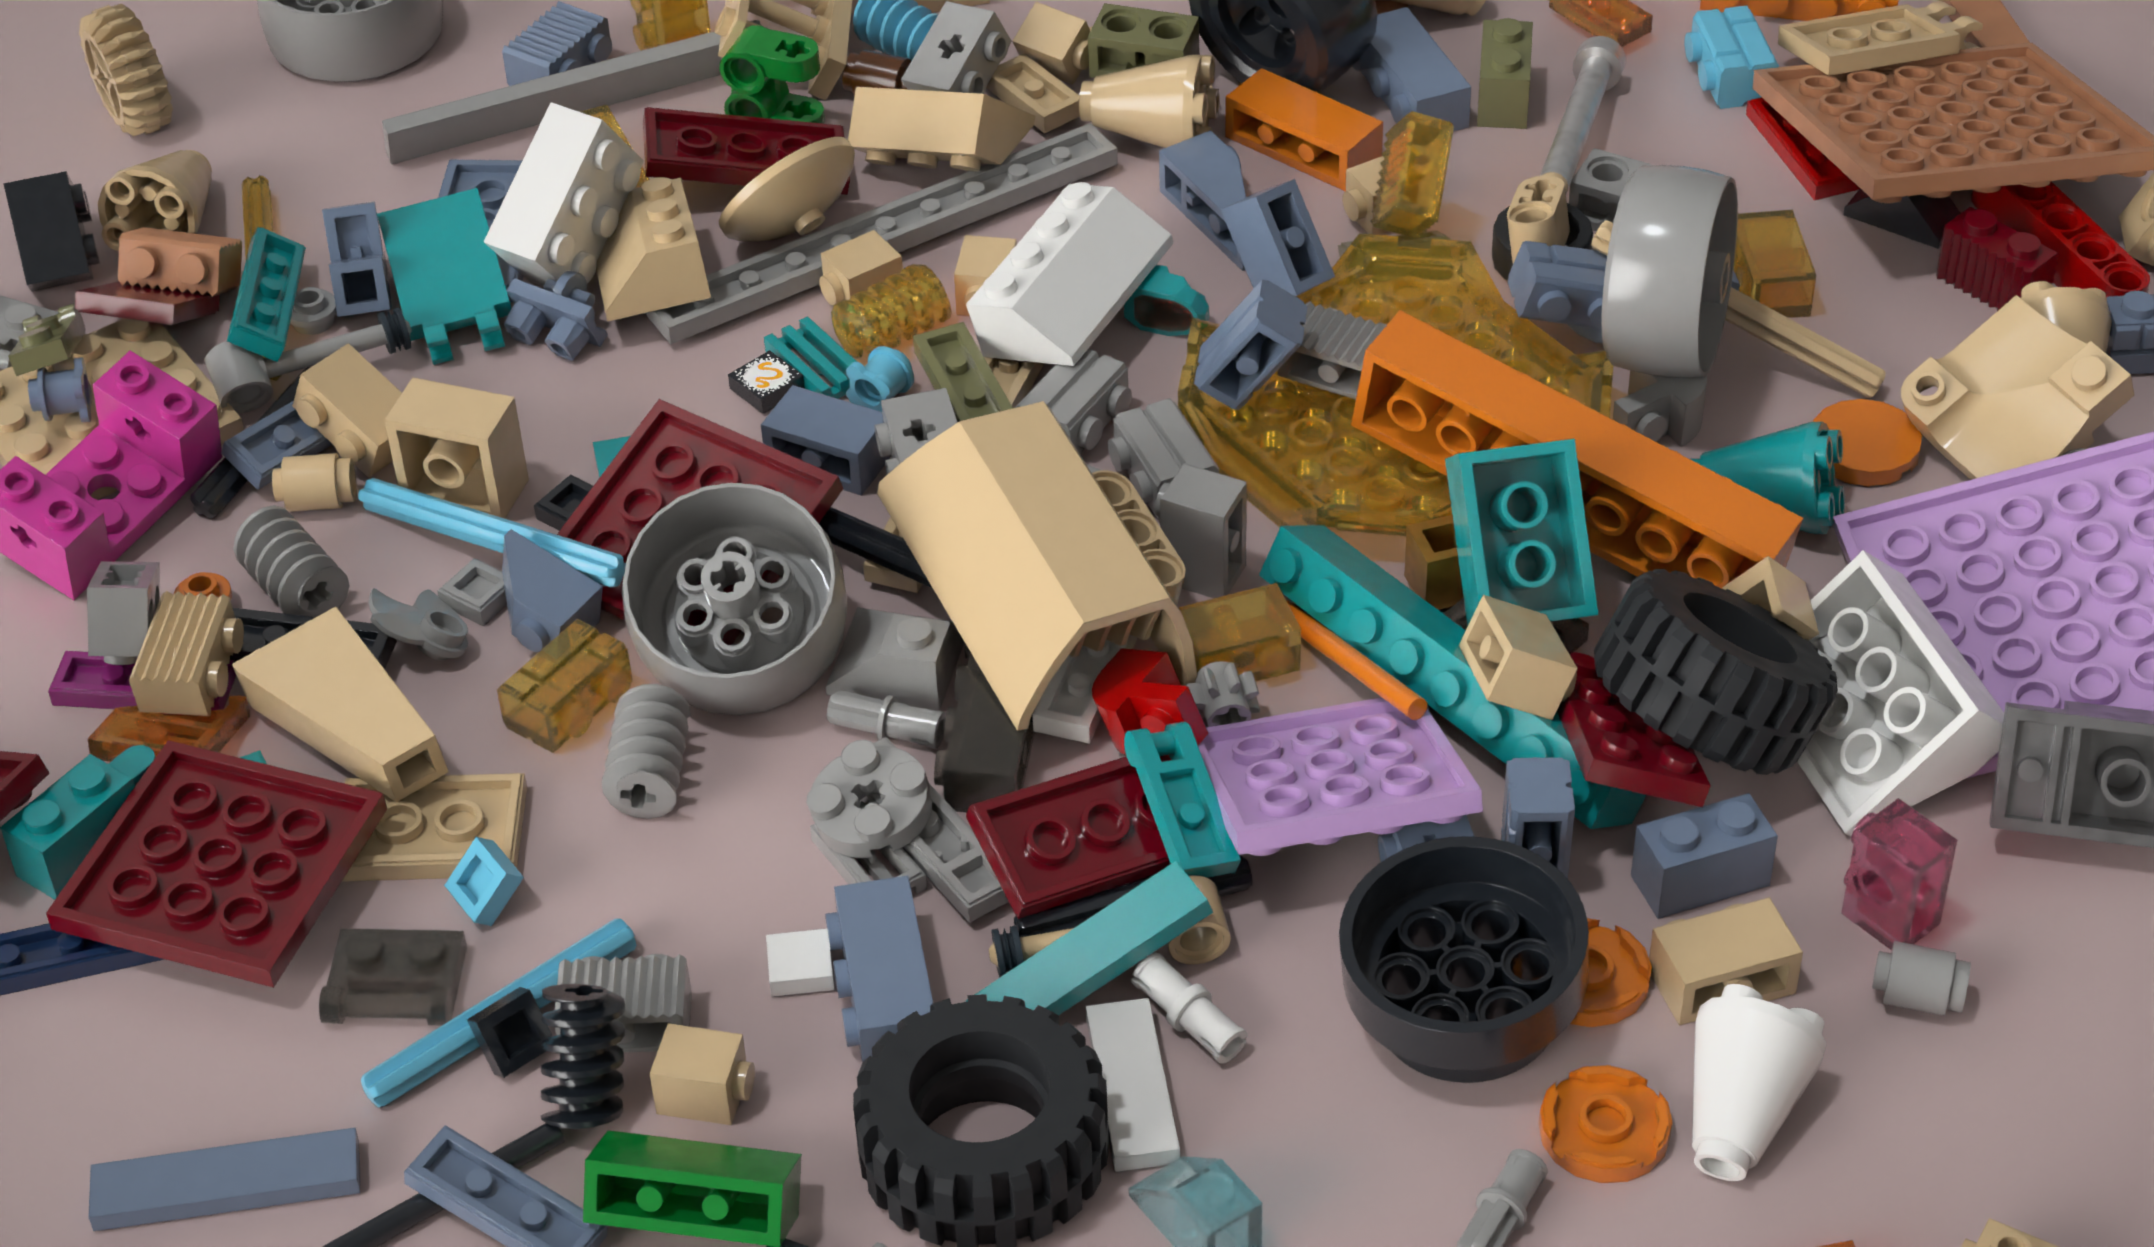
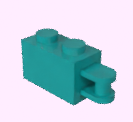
(66, 820)

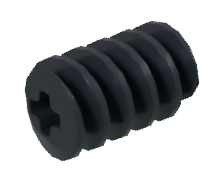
(586, 1056)

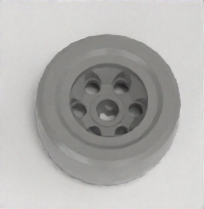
(349, 36)
(1669, 270)
(726, 539)

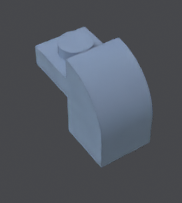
(357, 259)

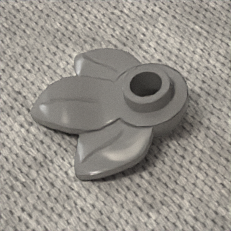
(427, 623)

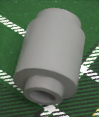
(1922, 978)

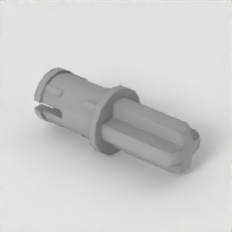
(887, 718)
(1505, 1202)

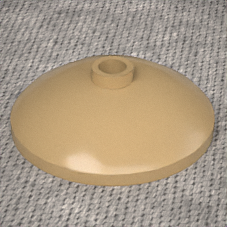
(790, 193)

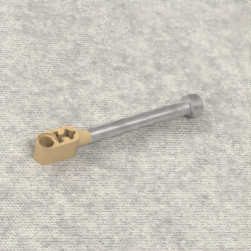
(1540, 202)

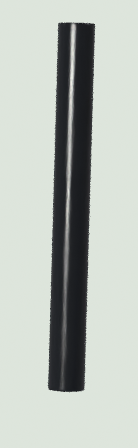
(420, 1207)

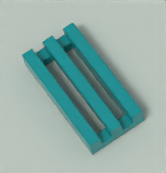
(821, 351)

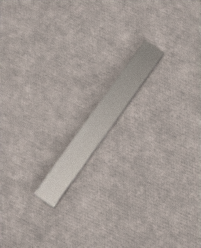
(527, 102)

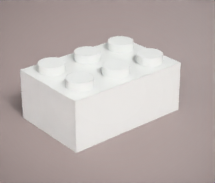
(564, 197)

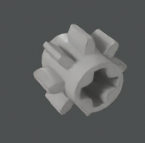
(1224, 694)

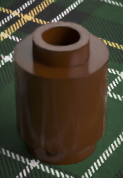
(874, 71)

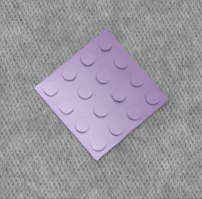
(1334, 775)

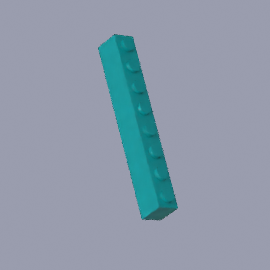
(1424, 653)

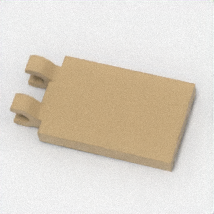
(1877, 37)

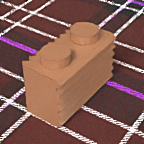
(179, 261)

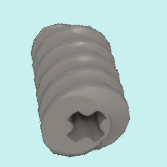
(289, 563)
(646, 751)

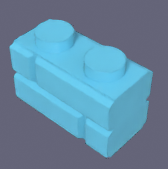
(1727, 53)

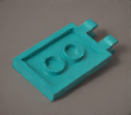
(445, 270)

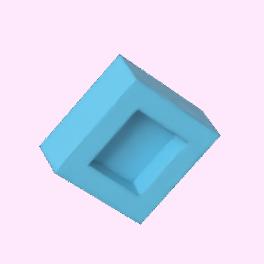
(483, 881)

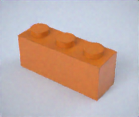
(1301, 127)

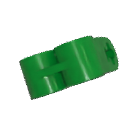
(758, 74)

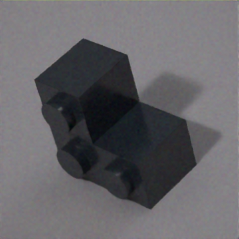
(50, 230)

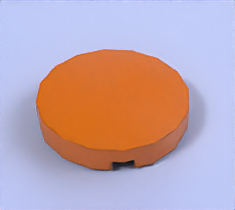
(1876, 441)
(1620, 987)
(1605, 1124)

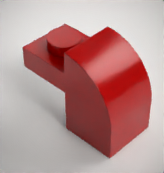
(1143, 692)

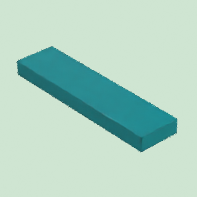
(267, 294)
(1105, 943)

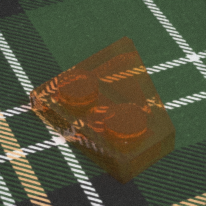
(129, 728)

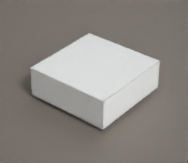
(799, 962)

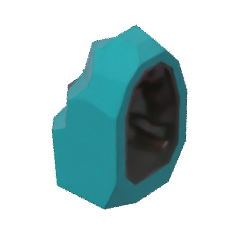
(1165, 304)

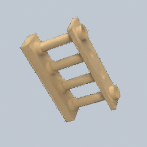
(828, 30)

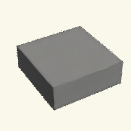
(475, 592)

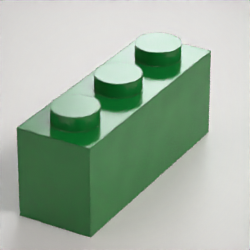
(692, 1188)

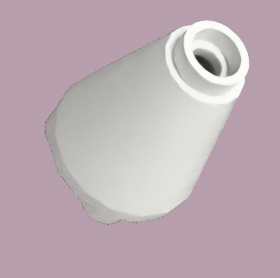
(1748, 1076)

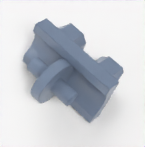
(559, 306)

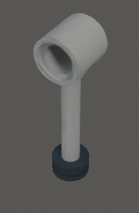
(244, 376)

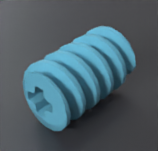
(893, 25)

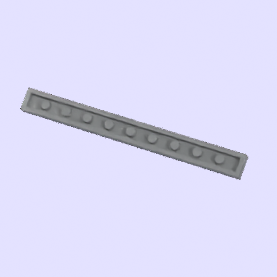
(901, 223)

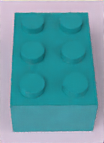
(1523, 529)

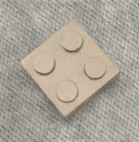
(458, 445)

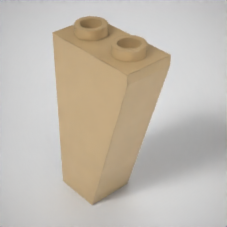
(343, 704)

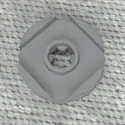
(862, 772)

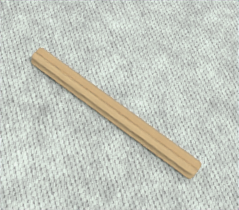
(1788, 336)

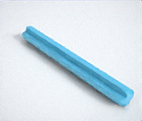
(456, 1039)

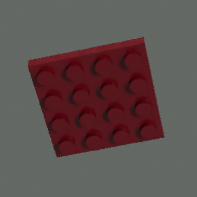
(676, 455)
(218, 863)

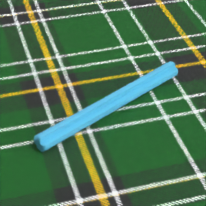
(486, 529)

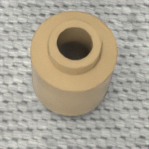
(314, 482)

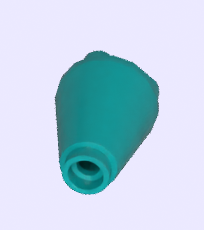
(1788, 469)

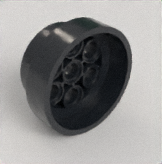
(1465, 956)

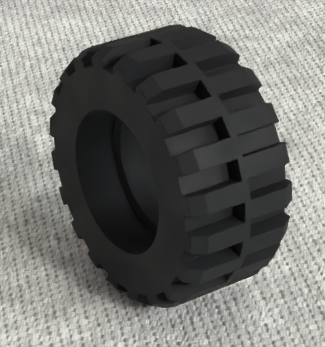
(1715, 672)
(992, 1187)

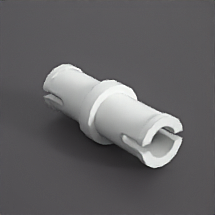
(1189, 1007)

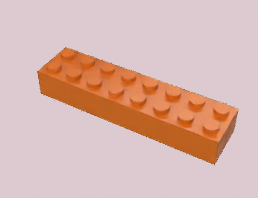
(1639, 498)

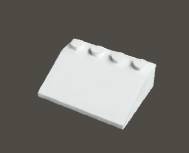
(1905, 703)

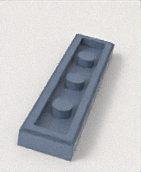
(224, 1179)

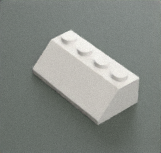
(1067, 277)

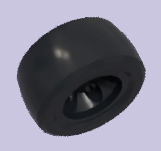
(1259, 35)

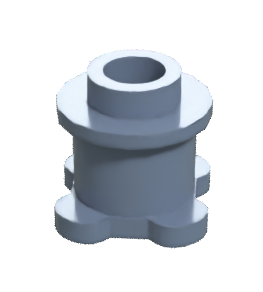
(62, 392)

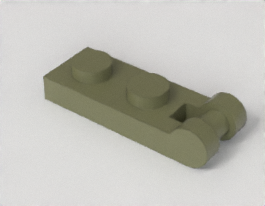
(47, 340)

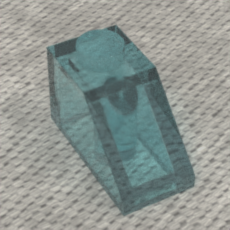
(1200, 1204)

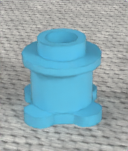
(880, 379)

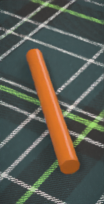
(1359, 665)

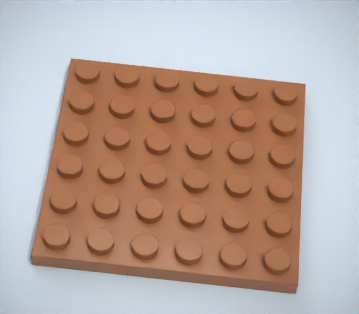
(1959, 123)

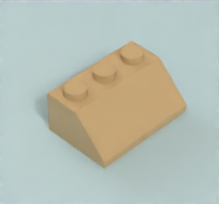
(935, 127)
(652, 254)

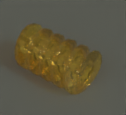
(891, 311)

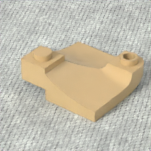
(2014, 393)

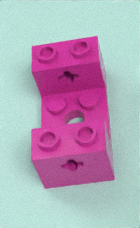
(148, 445)

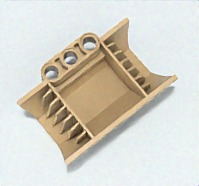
(1035, 551)

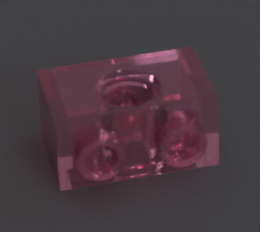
(1898, 874)

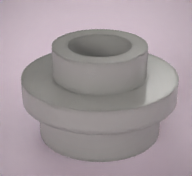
(313, 311)

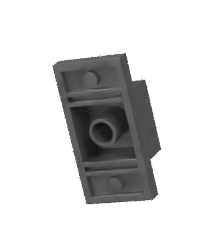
(2076, 773)

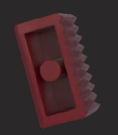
(1992, 258)

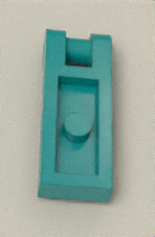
(1182, 799)

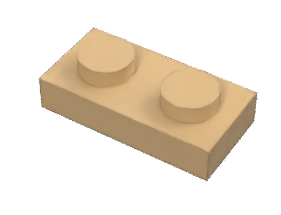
(1036, 91)

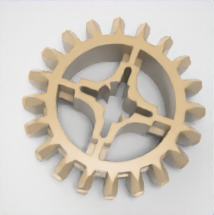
(125, 69)

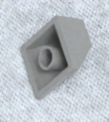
(897, 658)

